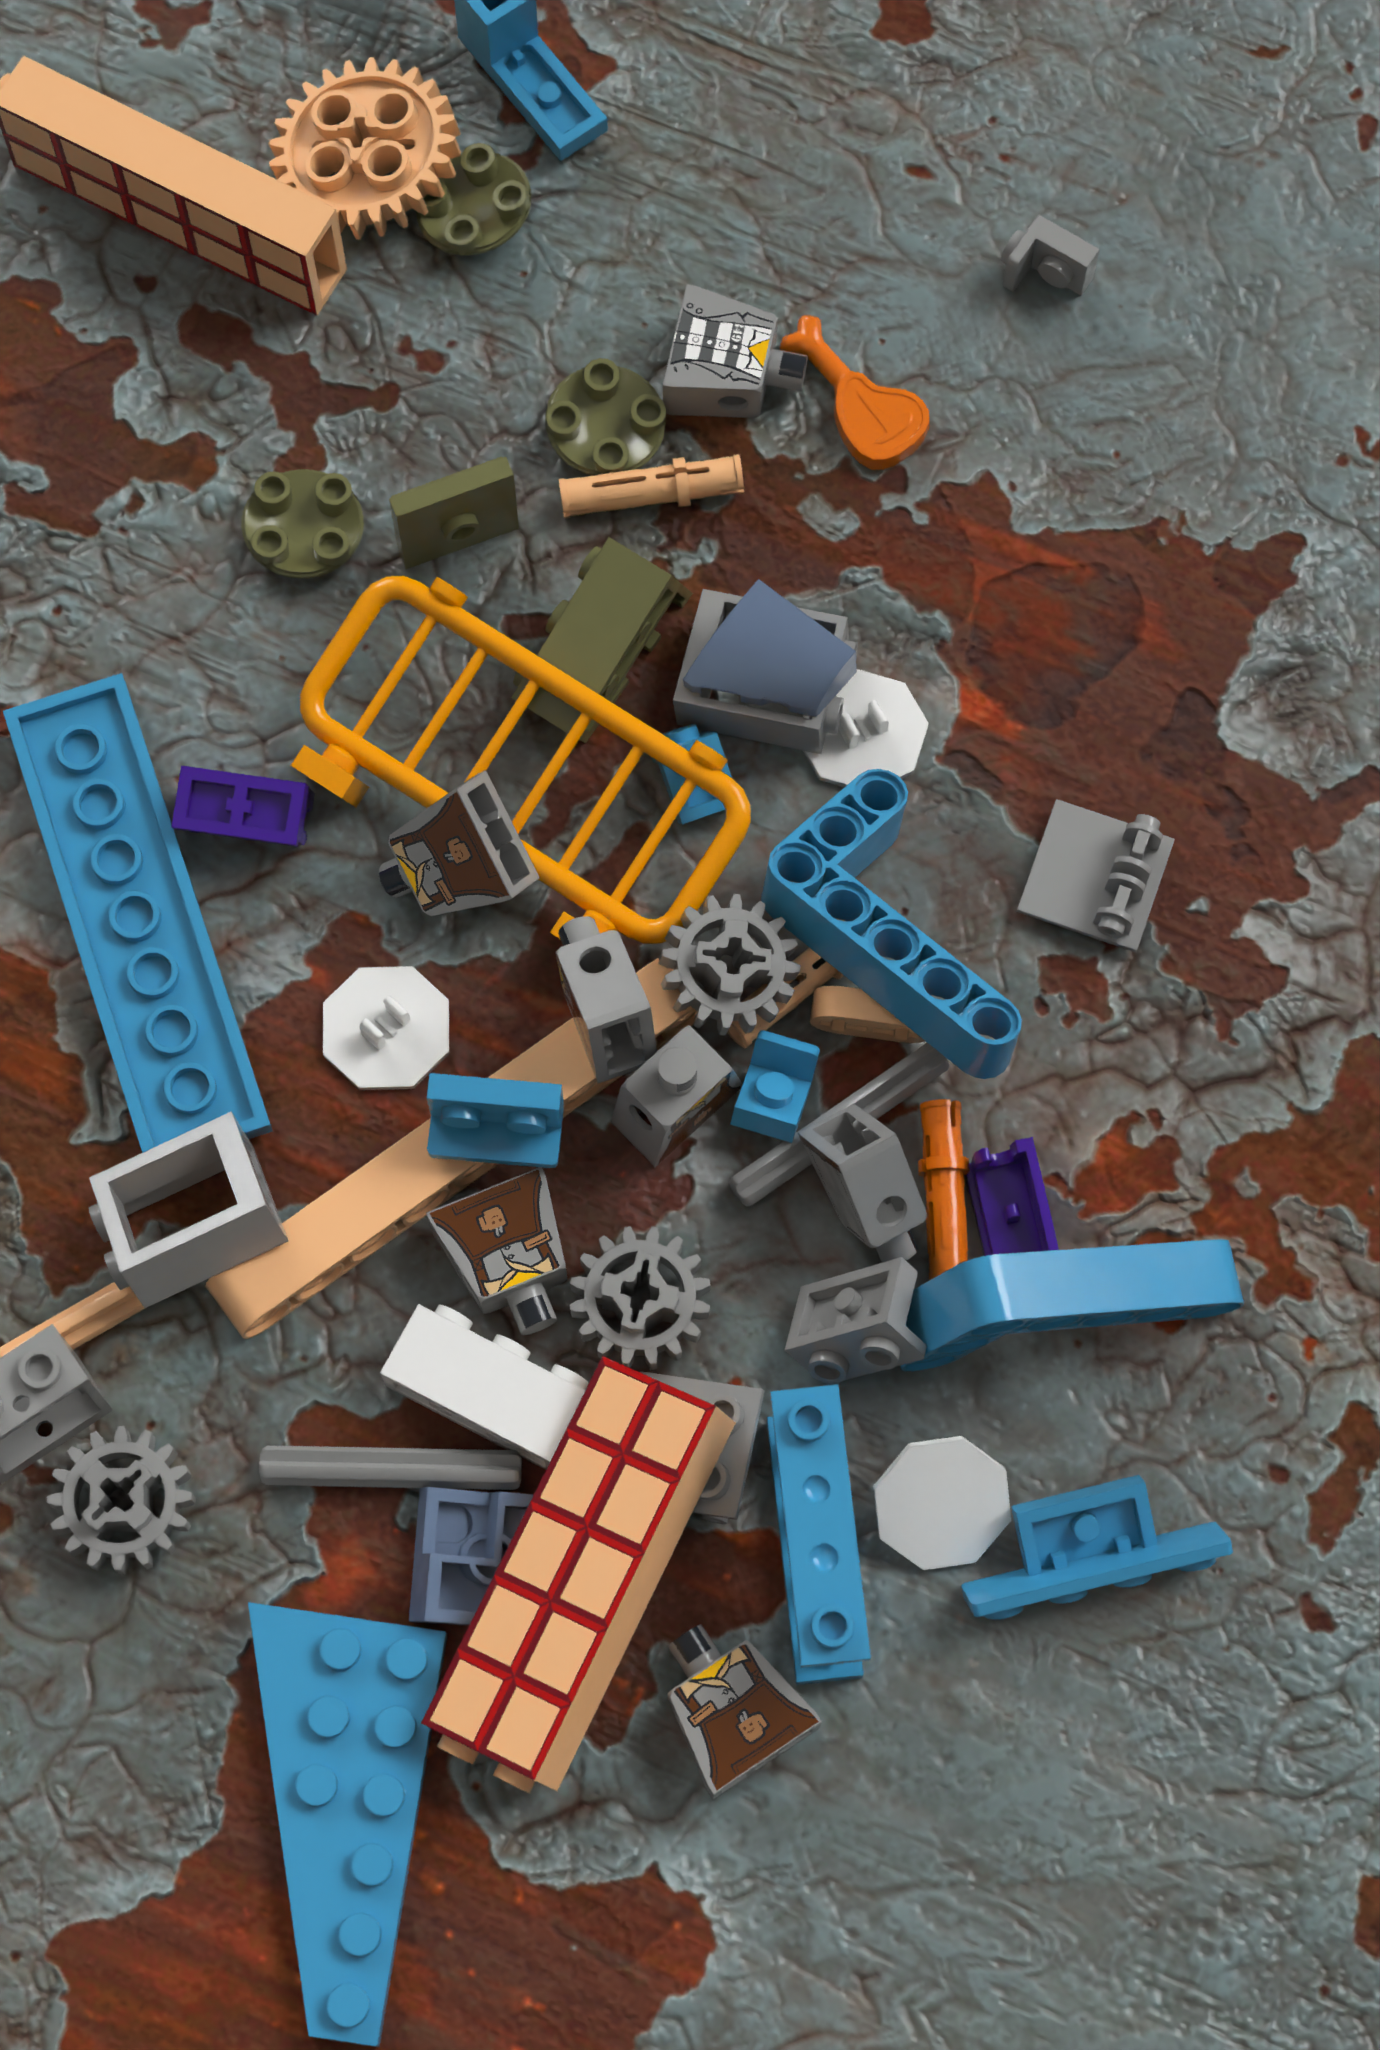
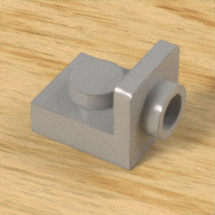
(1052, 251)

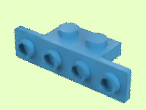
(1090, 1542)

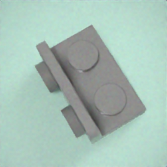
(855, 1323)

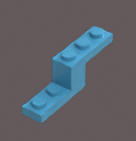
(508, 47)

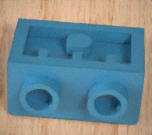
(495, 1120)

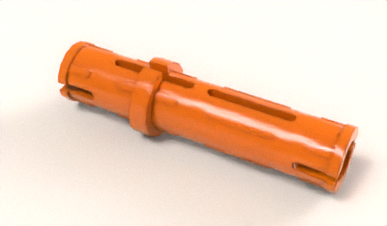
(944, 1183)

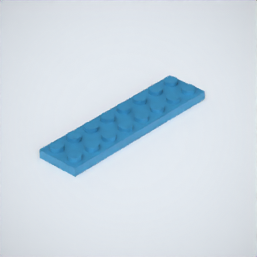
(134, 913)

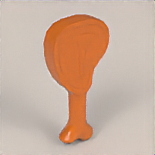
(873, 421)

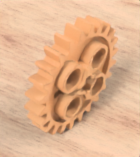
(368, 144)

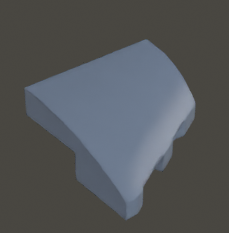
(773, 656)
(459, 1550)

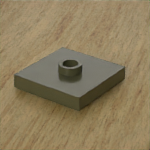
(455, 512)

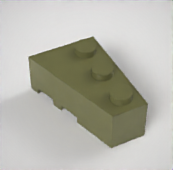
(604, 628)

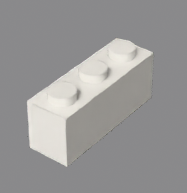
(483, 1383)

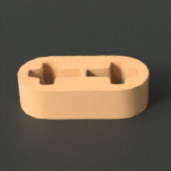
(857, 1014)

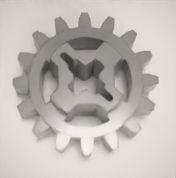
(703, 964)
(665, 1305)
(102, 1518)

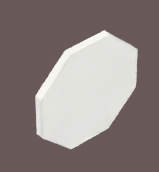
(876, 731)
(386, 1028)
(942, 1502)

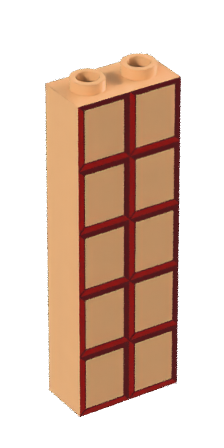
(171, 185)
(577, 1576)

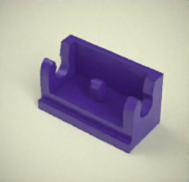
(242, 806)
(1010, 1200)

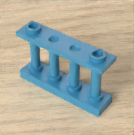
(817, 1535)

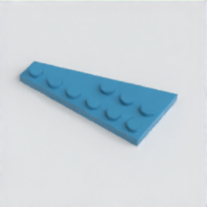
(348, 1786)

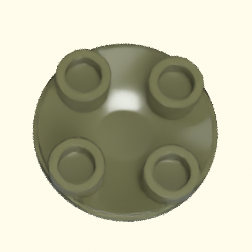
(480, 205)
(605, 419)
(302, 522)

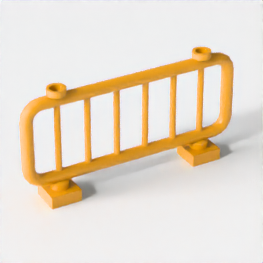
(443, 604)

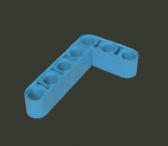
(862, 826)
(1069, 1291)

